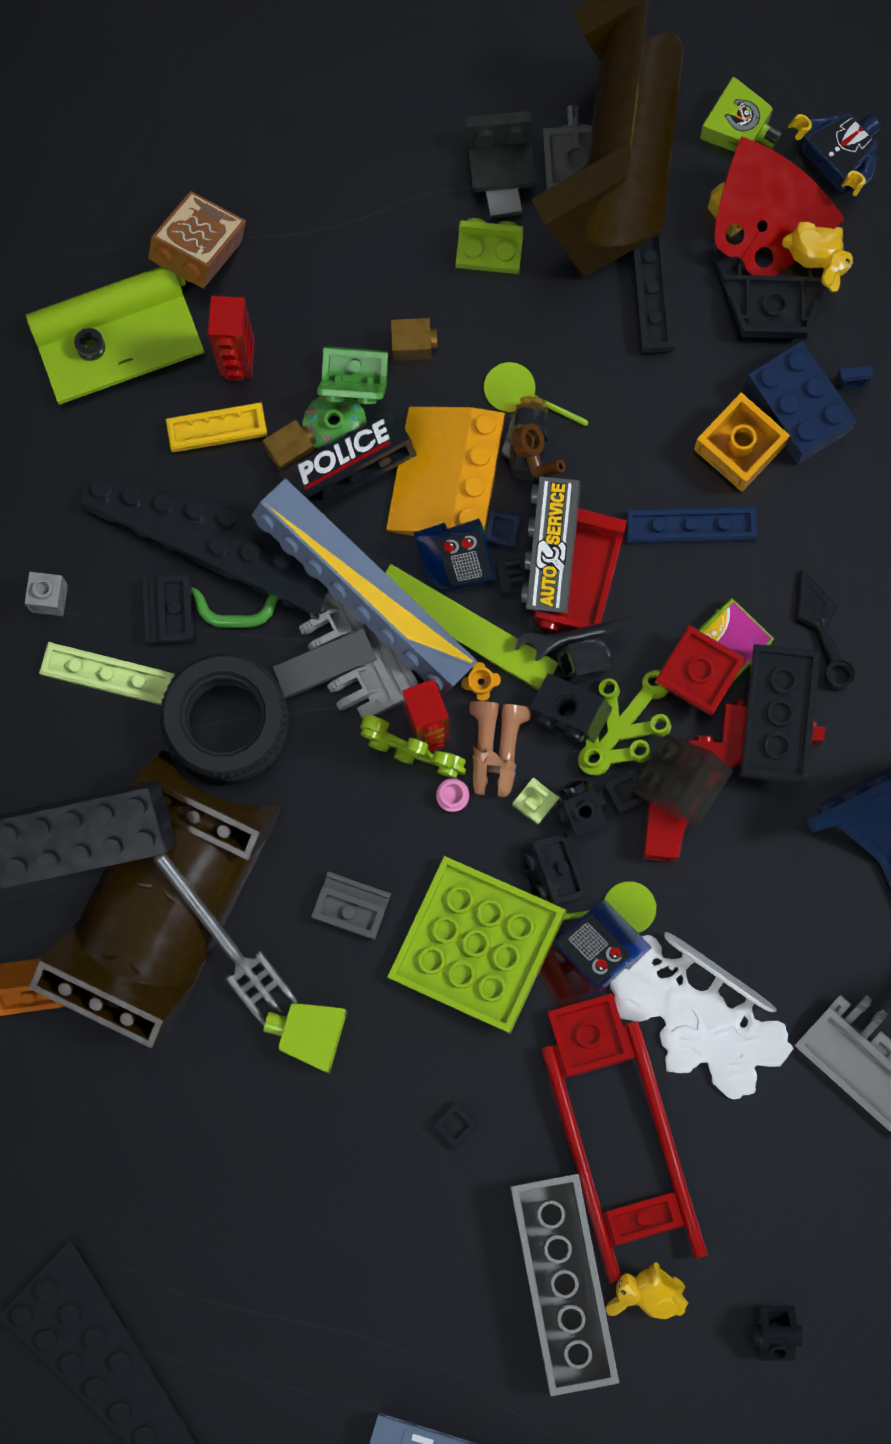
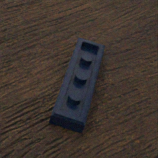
(691, 525)

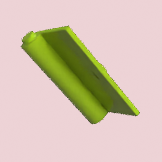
(140, 322)

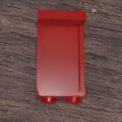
(594, 563)

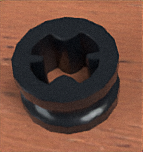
(87, 334)

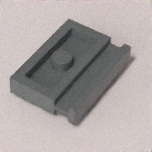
(351, 905)

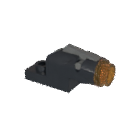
(528, 411)

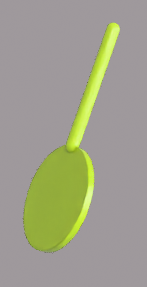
(512, 381)
(632, 902)

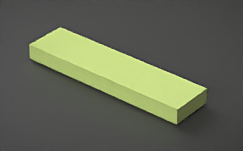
(105, 673)

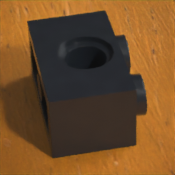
(557, 695)

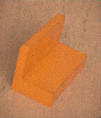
(15, 991)

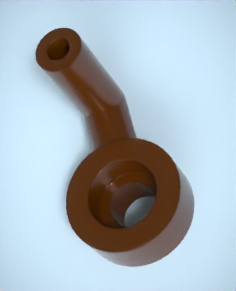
(529, 443)

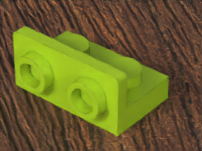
(489, 246)

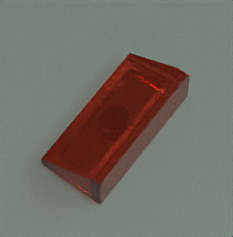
(563, 977)

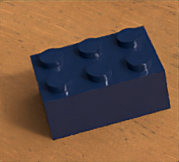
(800, 401)

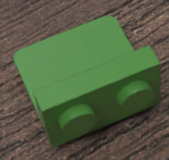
(353, 374)

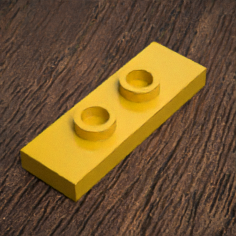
(216, 427)

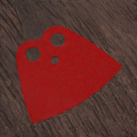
(772, 190)

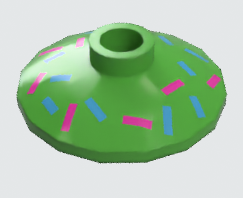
(319, 411)

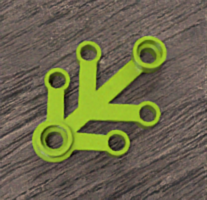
(623, 728)
(376, 731)

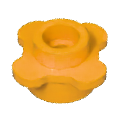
(481, 672)

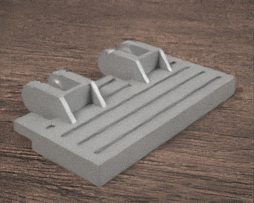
(380, 680)
(850, 1058)

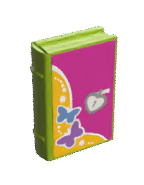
(736, 630)

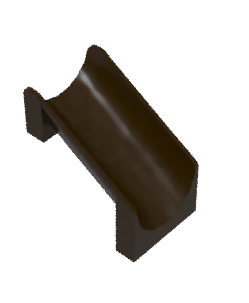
(625, 186)
(137, 938)

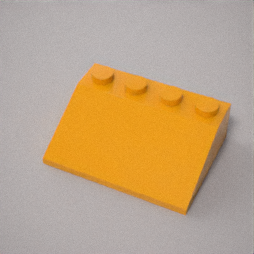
(452, 468)

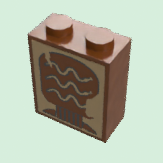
(196, 239)

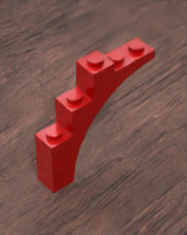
(664, 831)

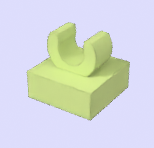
(535, 801)

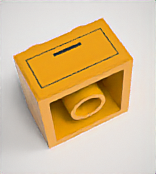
(741, 442)

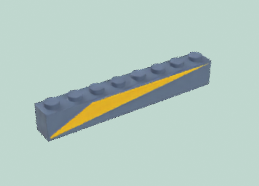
(362, 587)

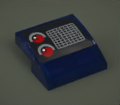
(455, 555)
(602, 945)

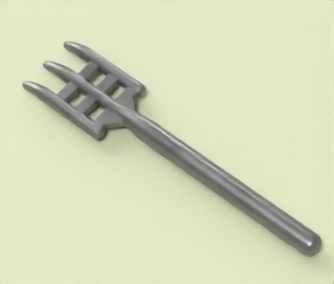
(242, 965)

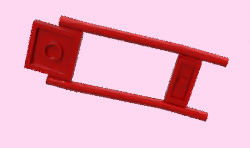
(593, 1038)

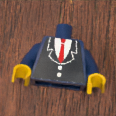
(840, 147)

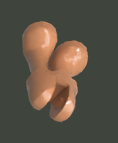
(484, 758)

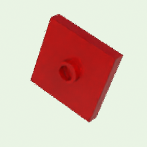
(700, 670)

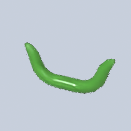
(233, 621)

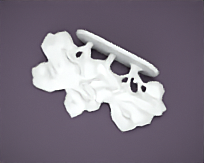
(699, 1022)

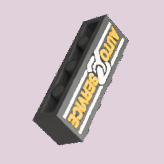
(553, 544)

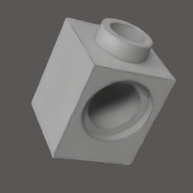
(46, 593)

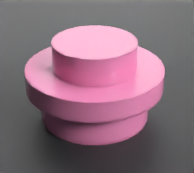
(452, 795)

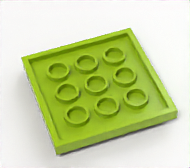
(477, 944)

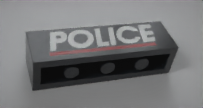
(351, 460)

